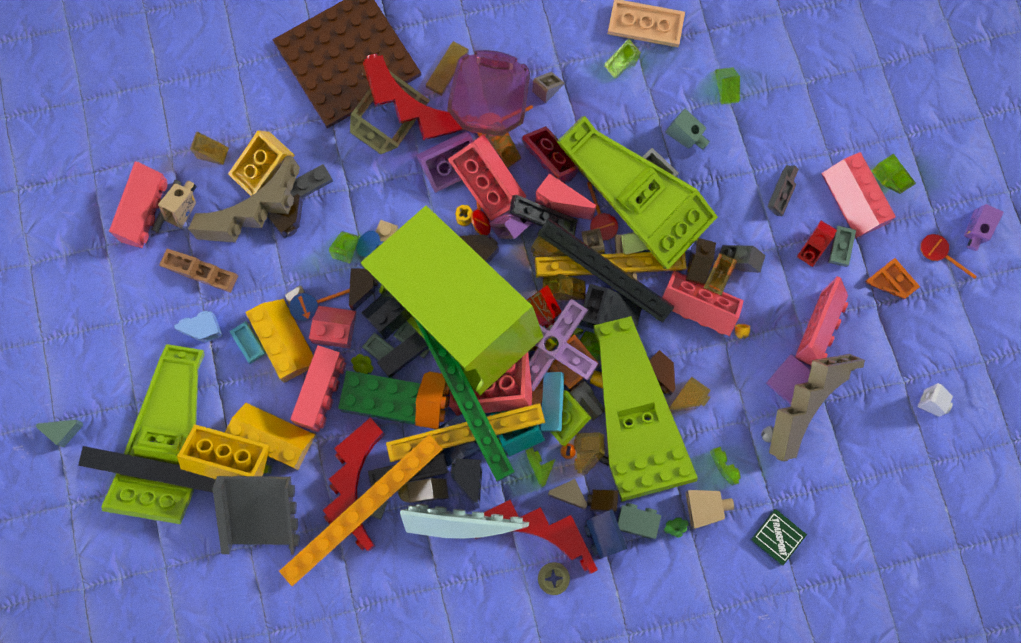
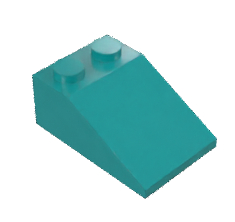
(521, 439)

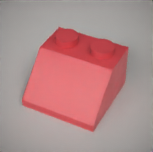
(332, 327)

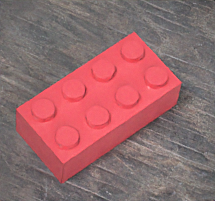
(318, 389)

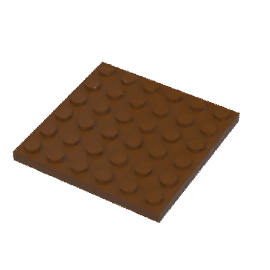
(330, 54)

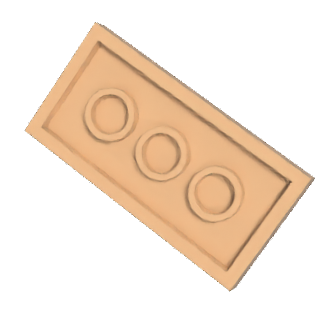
(646, 23)

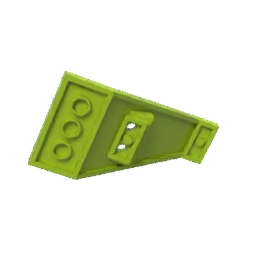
(666, 215)
(649, 452)

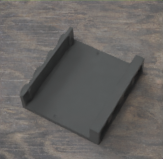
(255, 511)

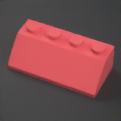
(486, 177)
(858, 195)
(138, 205)
(702, 305)

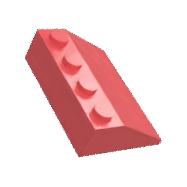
(823, 322)
(507, 393)

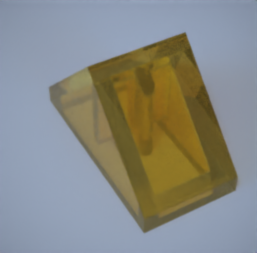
(208, 149)
(720, 273)

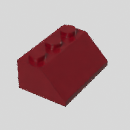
(547, 151)

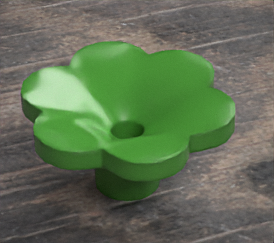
(676, 527)

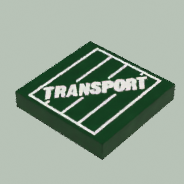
(778, 537)

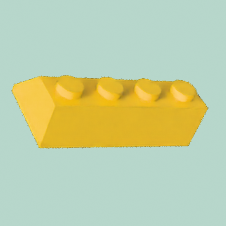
(281, 338)
(285, 441)
(221, 454)

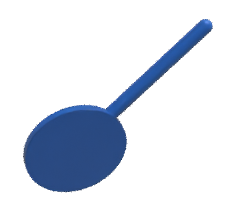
(368, 243)

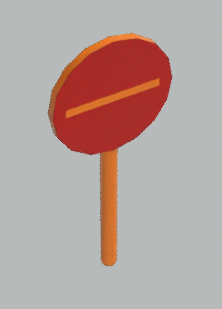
(480, 221)
(604, 221)
(936, 248)

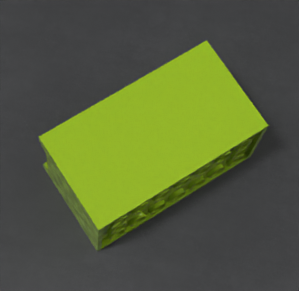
(455, 297)

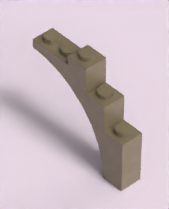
(252, 212)

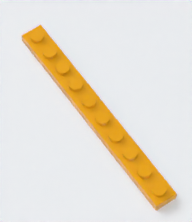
(360, 510)

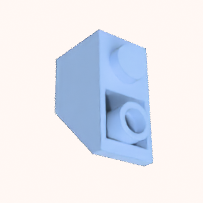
(202, 328)

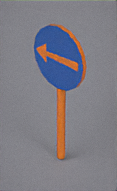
(304, 305)

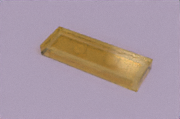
(446, 68)

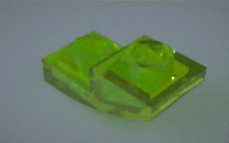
(729, 472)

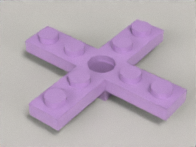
(565, 353)

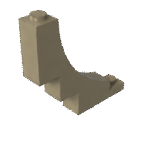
(792, 422)

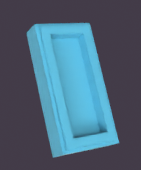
(247, 342)

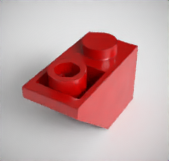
(817, 243)

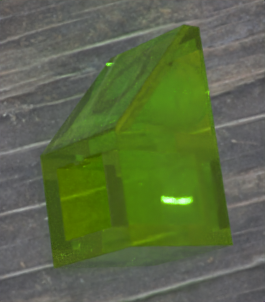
(893, 175)

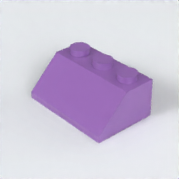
(436, 164)

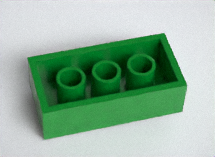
(379, 397)

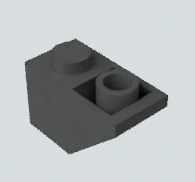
(748, 257)

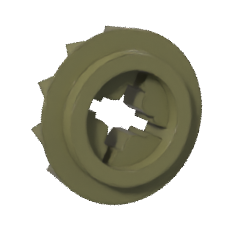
(559, 570)

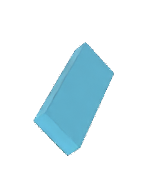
(552, 401)

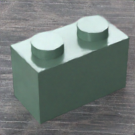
(638, 521)

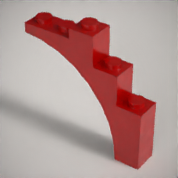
(345, 481)

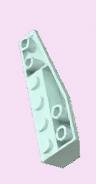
(456, 524)

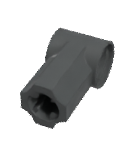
(585, 397)

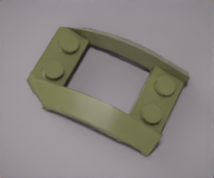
(371, 135)

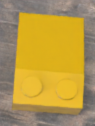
(259, 162)

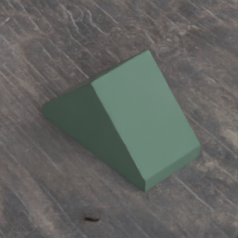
(61, 431)

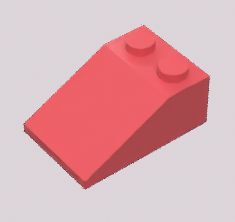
(564, 199)

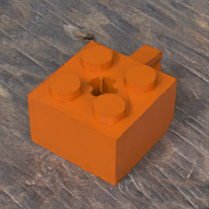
(432, 400)

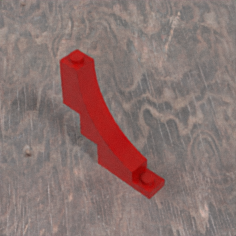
(385, 90)
(561, 534)

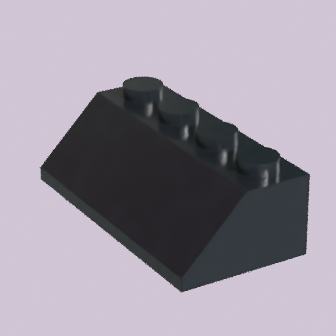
(386, 314)
(468, 477)

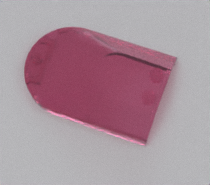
(489, 92)

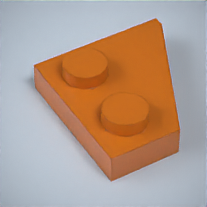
(894, 280)

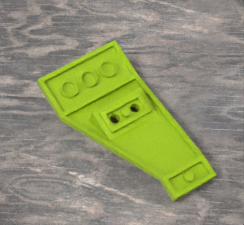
(166, 419)

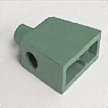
(687, 130)

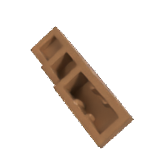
(198, 270)

